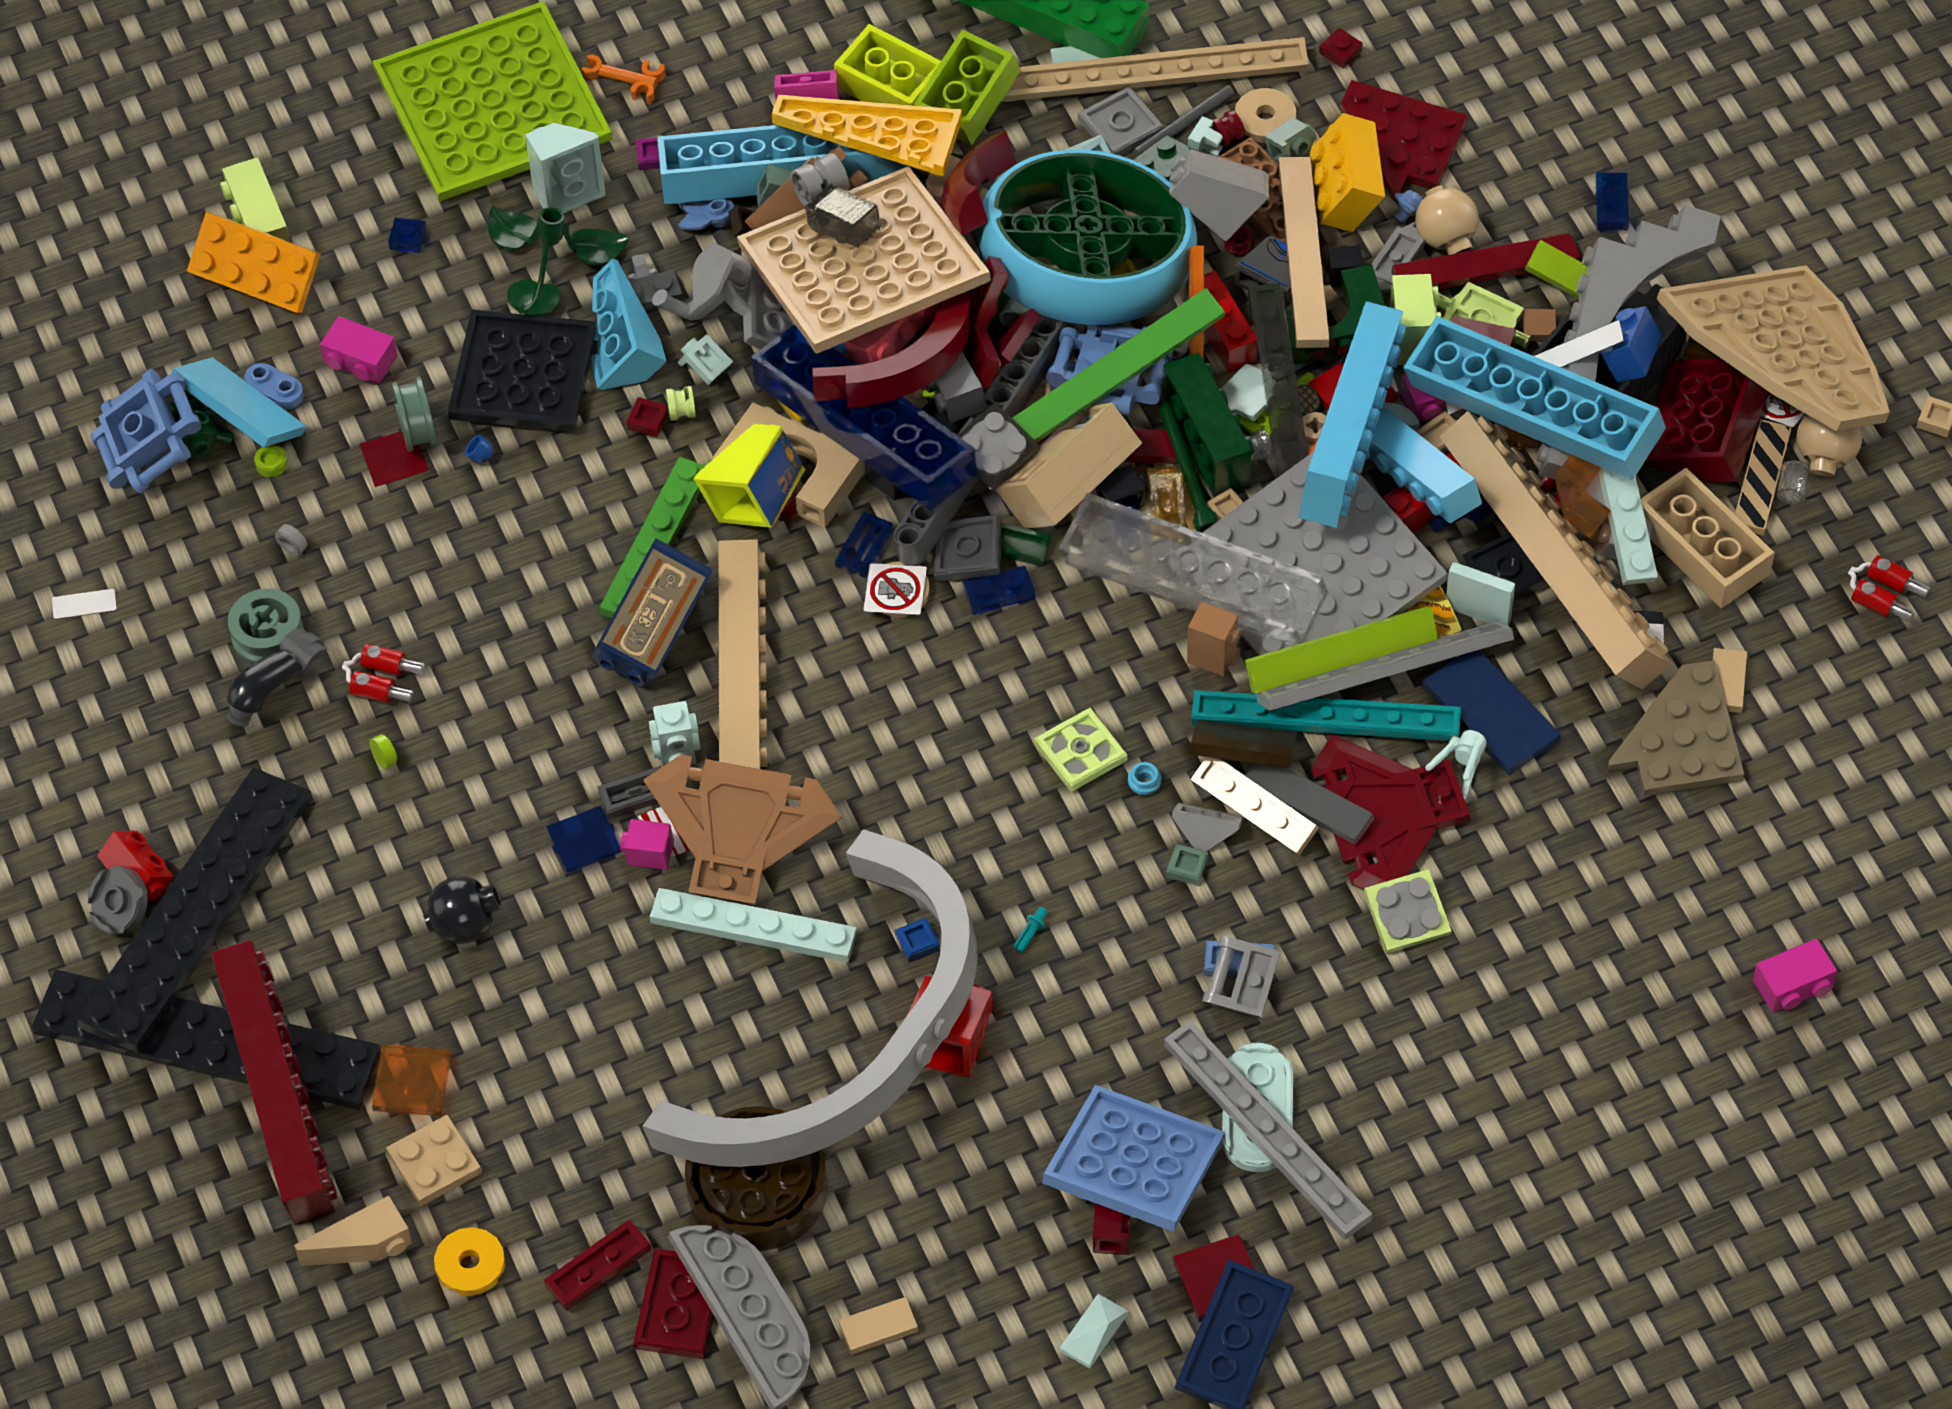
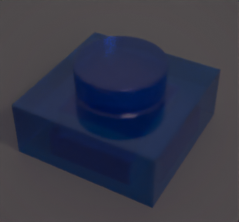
(407, 235)

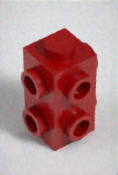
(132, 851)

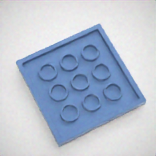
(1133, 1158)

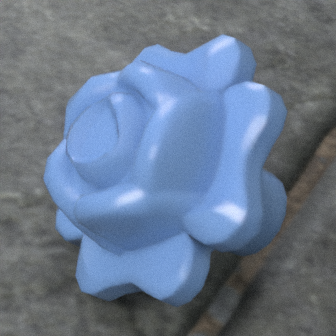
(1408, 205)

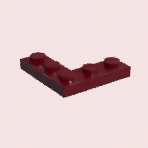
(979, 348)

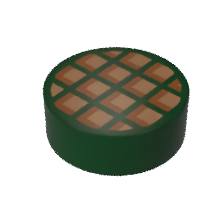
(1308, 399)

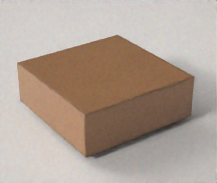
(1539, 323)

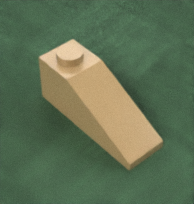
(361, 1237)

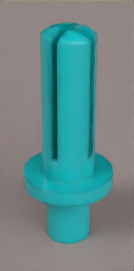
(1034, 923)

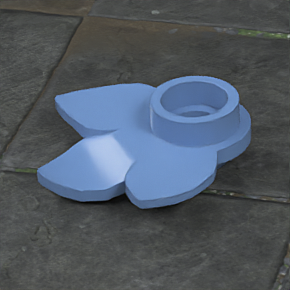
(705, 213)

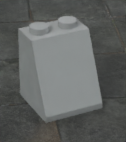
(1218, 190)

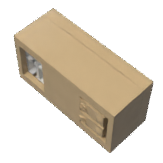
(1069, 466)

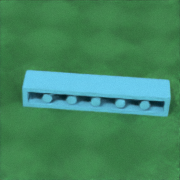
(1422, 468)

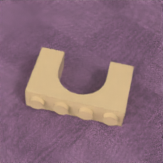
(835, 470)

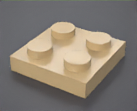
(433, 1160)

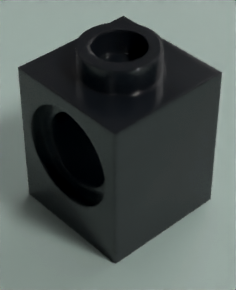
(1124, 487)

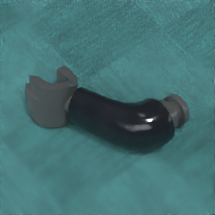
(262, 677)

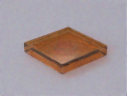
(411, 1080)

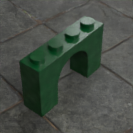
(1357, 287)

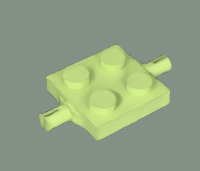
(1484, 306)

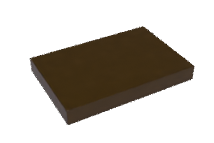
(1243, 743)

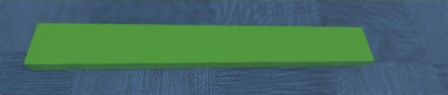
(1120, 365)

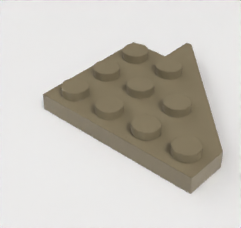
(1683, 736)

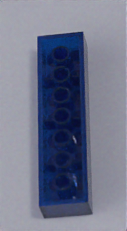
(887, 436)

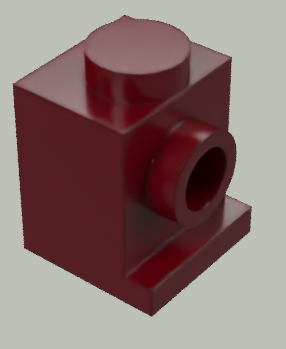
(1110, 1231)

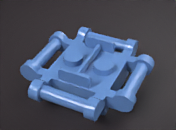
(1095, 348)
(141, 431)

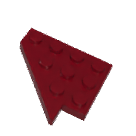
(1411, 135)

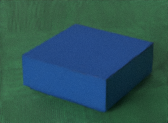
(917, 939)

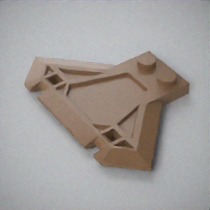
(737, 821)

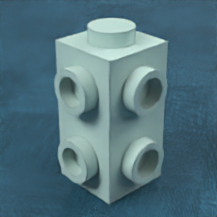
(674, 732)

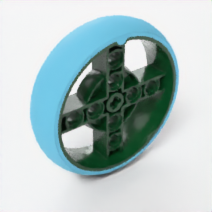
(1087, 236)

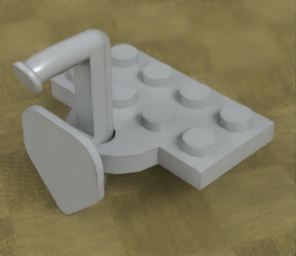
(731, 278)

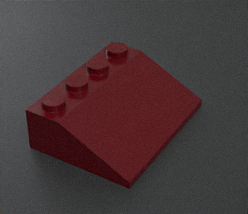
(1707, 419)

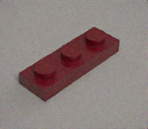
(597, 1265)

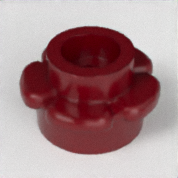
(1246, 241)

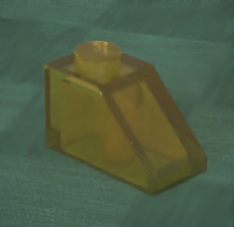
(1166, 494)

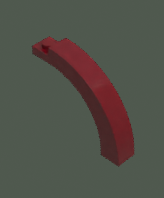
(906, 370)

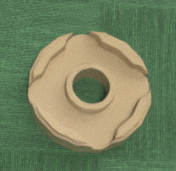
(1264, 101)

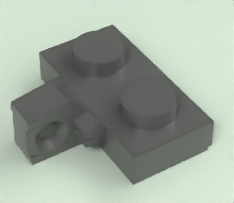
(648, 282)

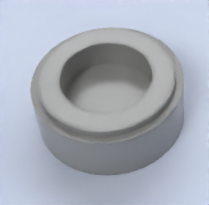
(291, 539)

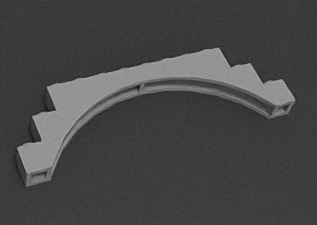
(1610, 279)

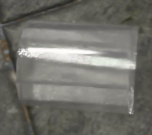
(1792, 482)

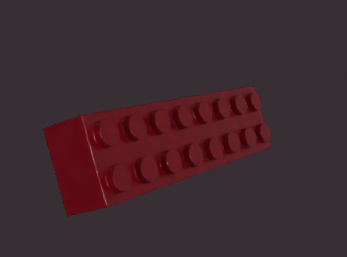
(275, 1082)

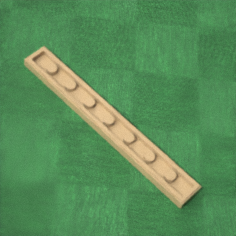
(1303, 252)

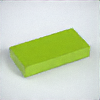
(1555, 268)

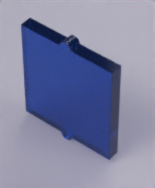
(583, 839)

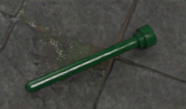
(1204, 516)

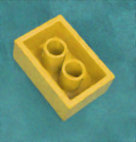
(1347, 172)

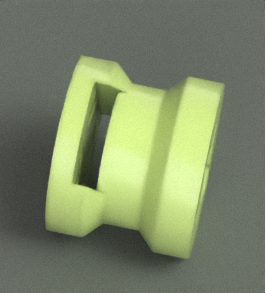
(681, 403)

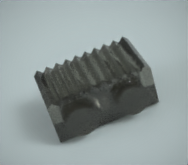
(843, 216)

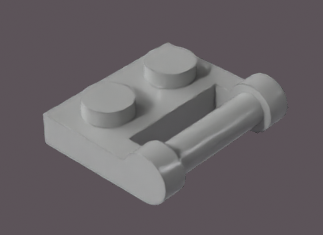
(1252, 979)

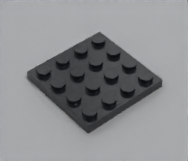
(522, 370)

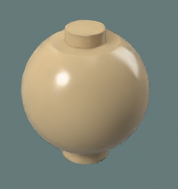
(1447, 219)
(1827, 447)

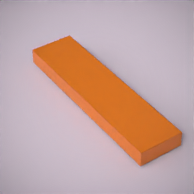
(1196, 285)

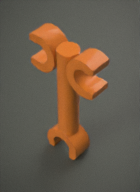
(641, 83)

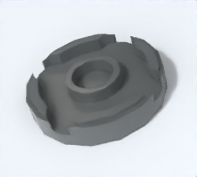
(117, 900)

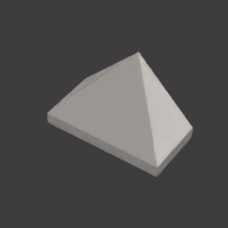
(1205, 826)

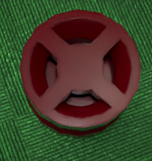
(1229, 127)

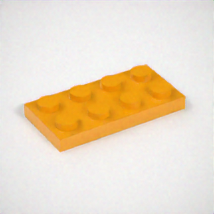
(253, 262)

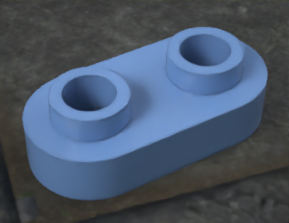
(273, 383)

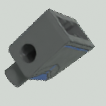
(1264, 266)

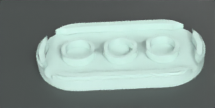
(1273, 1078)

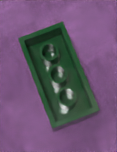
(1208, 425)

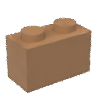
(1213, 639)

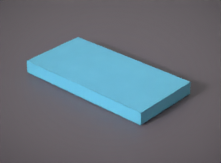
(239, 402)

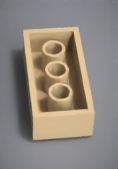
(1706, 538)

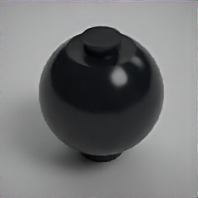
(461, 909)

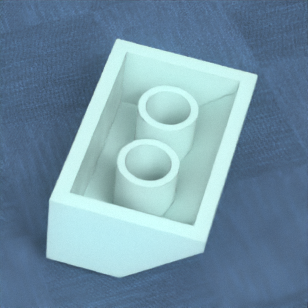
(565, 166)

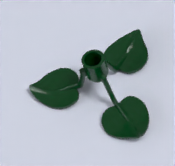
(514, 229)

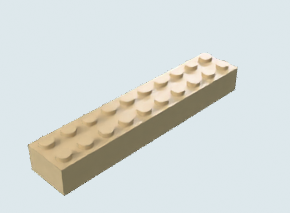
(1556, 550)

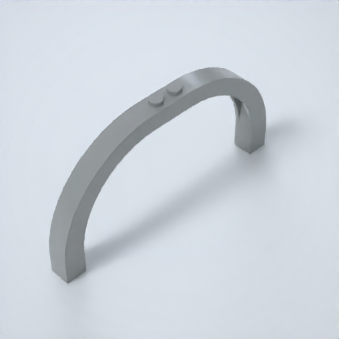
(874, 1090)

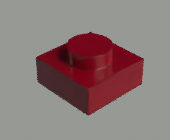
(1340, 48)
(647, 417)

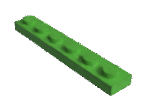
(662, 523)

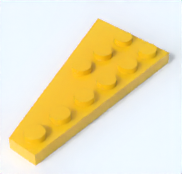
(896, 132)

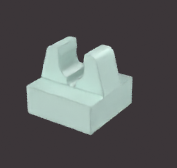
(1205, 138)

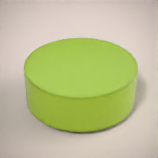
(270, 461)
(383, 751)

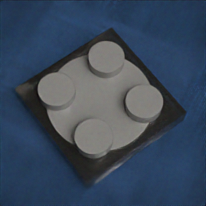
(999, 446)

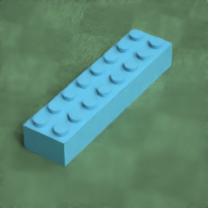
(733, 161)
(1535, 397)
(1352, 415)

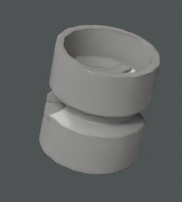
(811, 180)

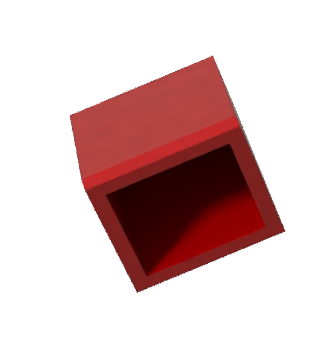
(960, 1049)

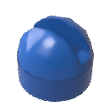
(479, 449)

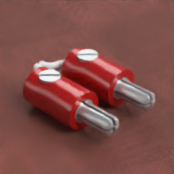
(1890, 575)
(385, 661)

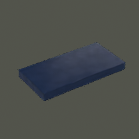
(1493, 708)
(1234, 1337)

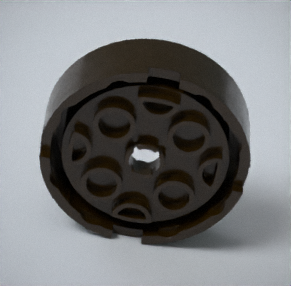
(763, 1211)

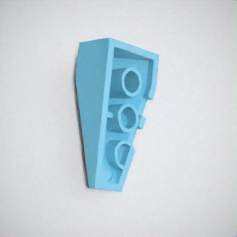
(625, 337)

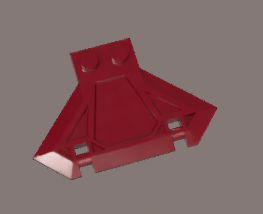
(1404, 803)

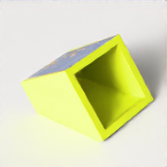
(751, 477)

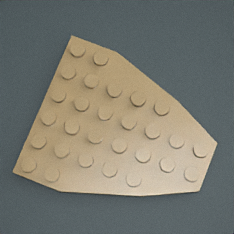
(1787, 338)

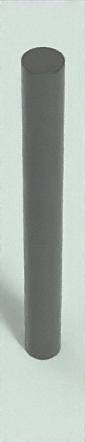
(1187, 119)

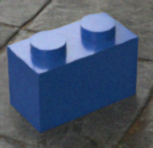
(1640, 341)

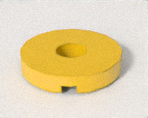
(469, 1243)

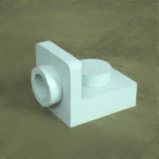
(705, 358)

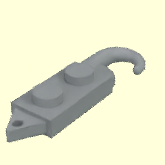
(1401, 247)

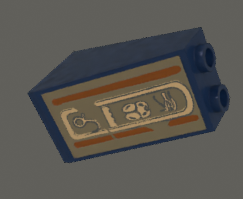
(651, 614)

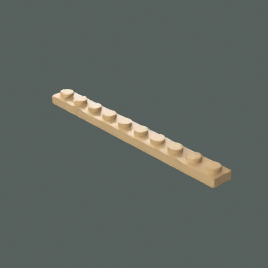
(1159, 69)

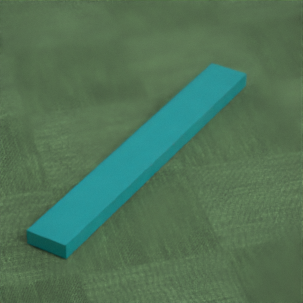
(1331, 716)

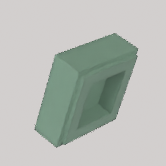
(1187, 864)

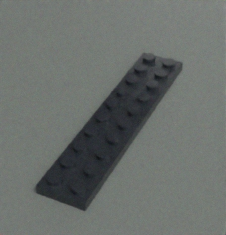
(194, 910)
(203, 1041)

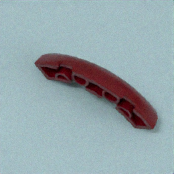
(961, 190)

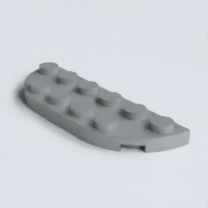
(748, 1308)

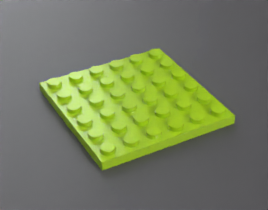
(479, 94)

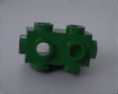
(203, 440)

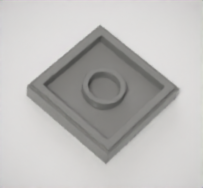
(1121, 121)

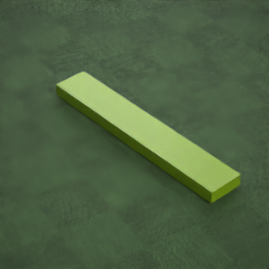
(1341, 649)

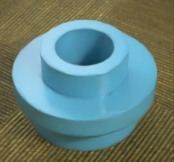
(1147, 771)

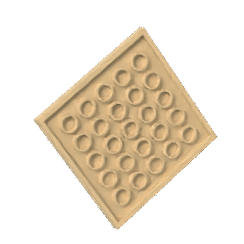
(848, 290)

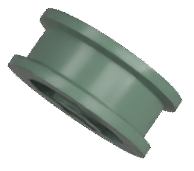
(414, 414)
(260, 614)

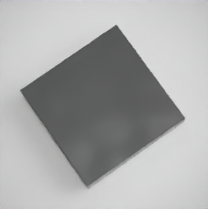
(969, 548)

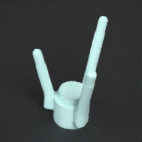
(1467, 752)

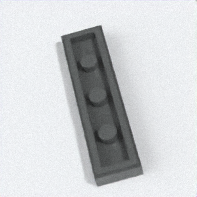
(1313, 801)

